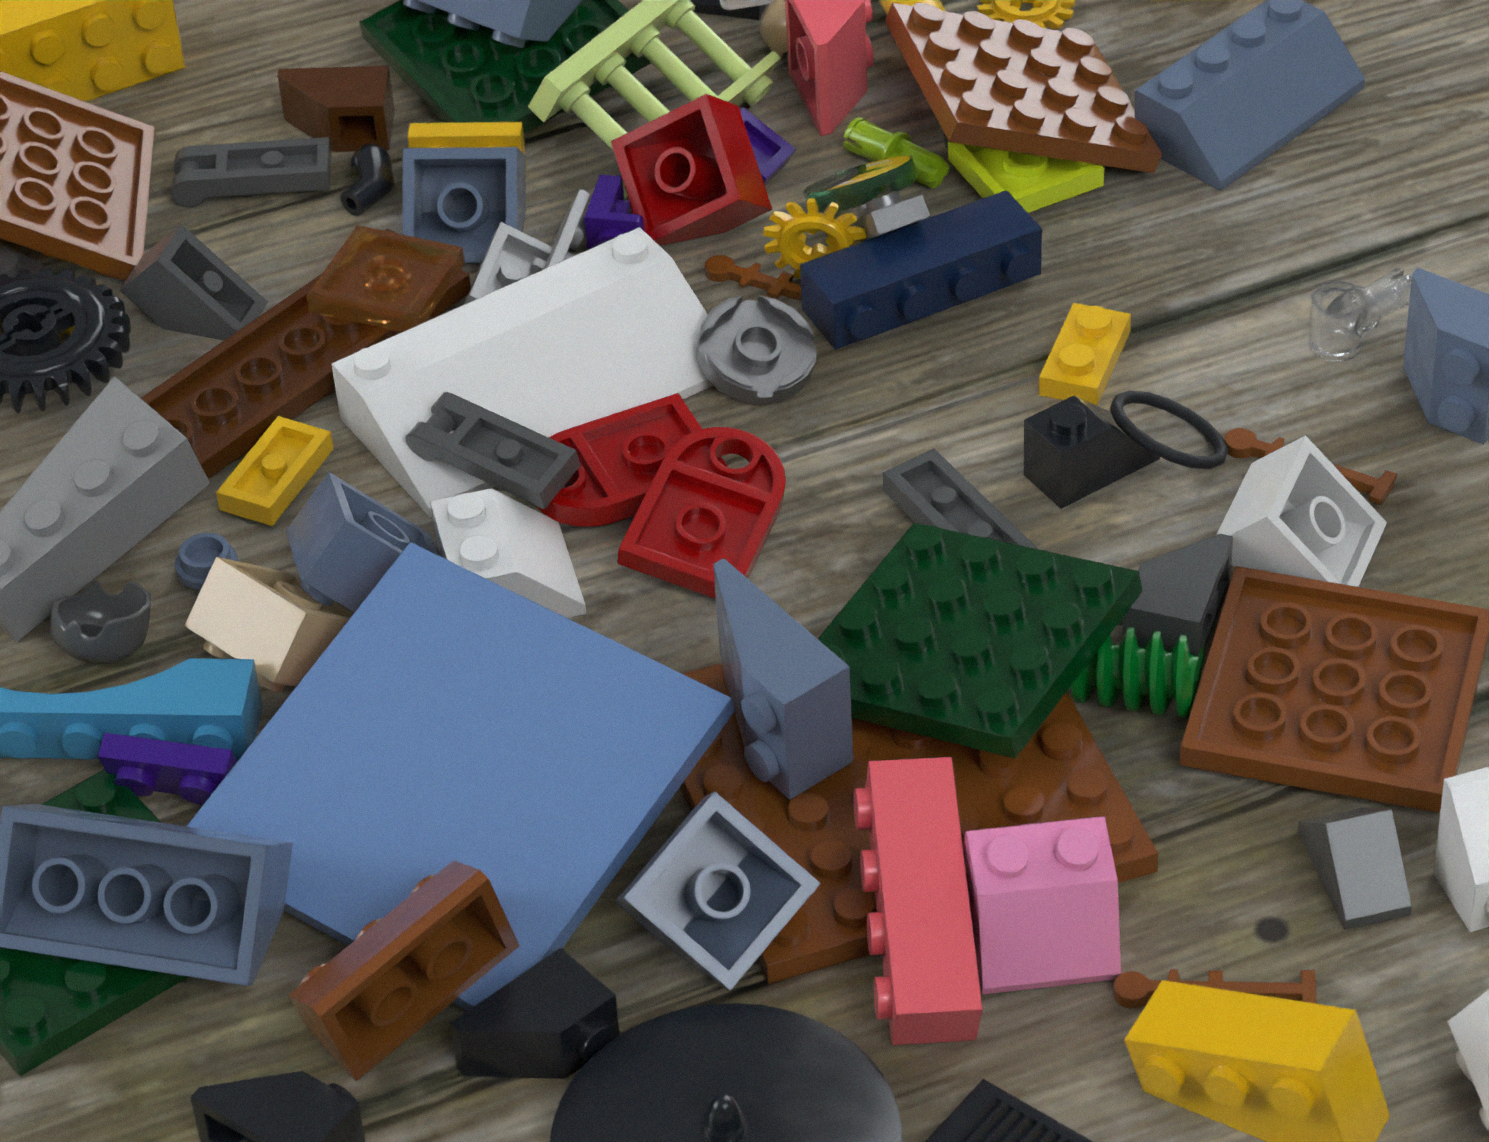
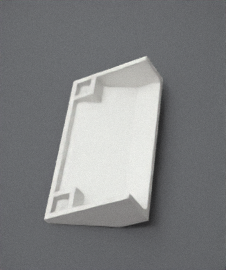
(540, 352)

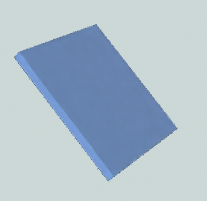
(472, 737)

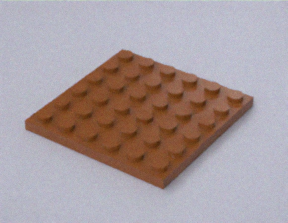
(1051, 780)

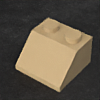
(265, 618)

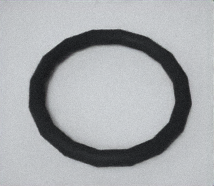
(1158, 448)

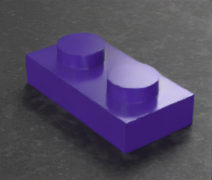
(165, 766)

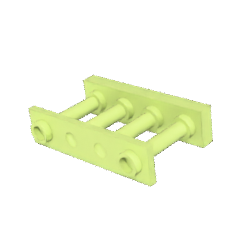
(639, 33)

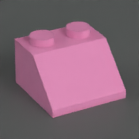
(1043, 904)

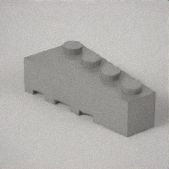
(91, 503)

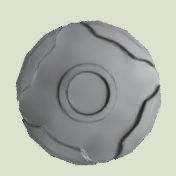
(756, 350)

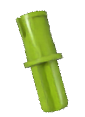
(879, 144)

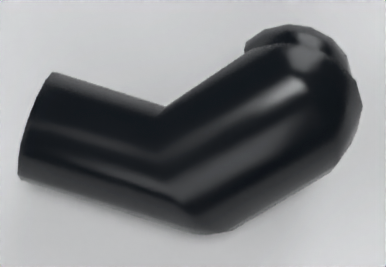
(374, 182)

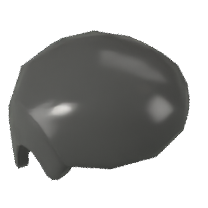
(101, 624)

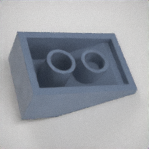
(784, 688)

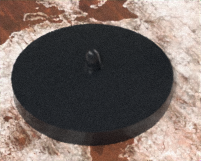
(728, 1079)

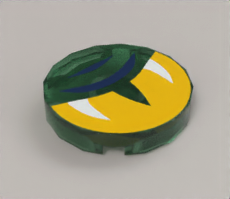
(863, 182)

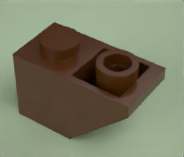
(340, 103)

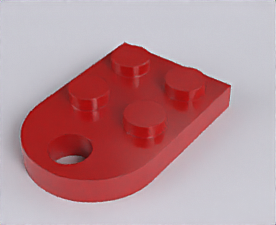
(618, 461)
(706, 510)

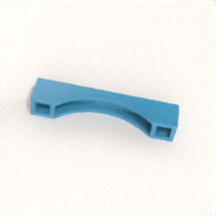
(190, 703)

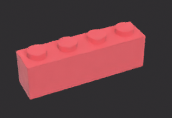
(920, 902)

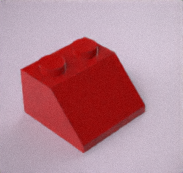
(692, 172)

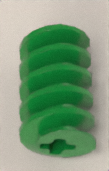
(1142, 672)

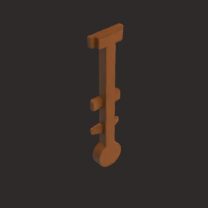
(722, 268)
(1244, 443)
(1135, 989)

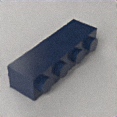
(921, 269)

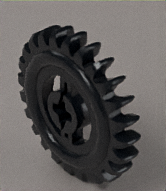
(33, 315)

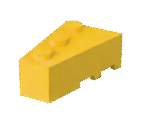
(1259, 1064)

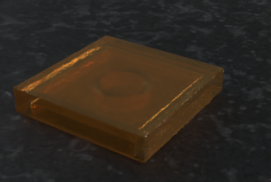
(385, 279)

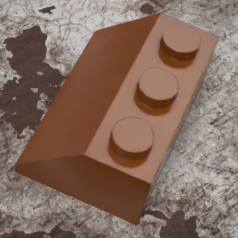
(405, 968)

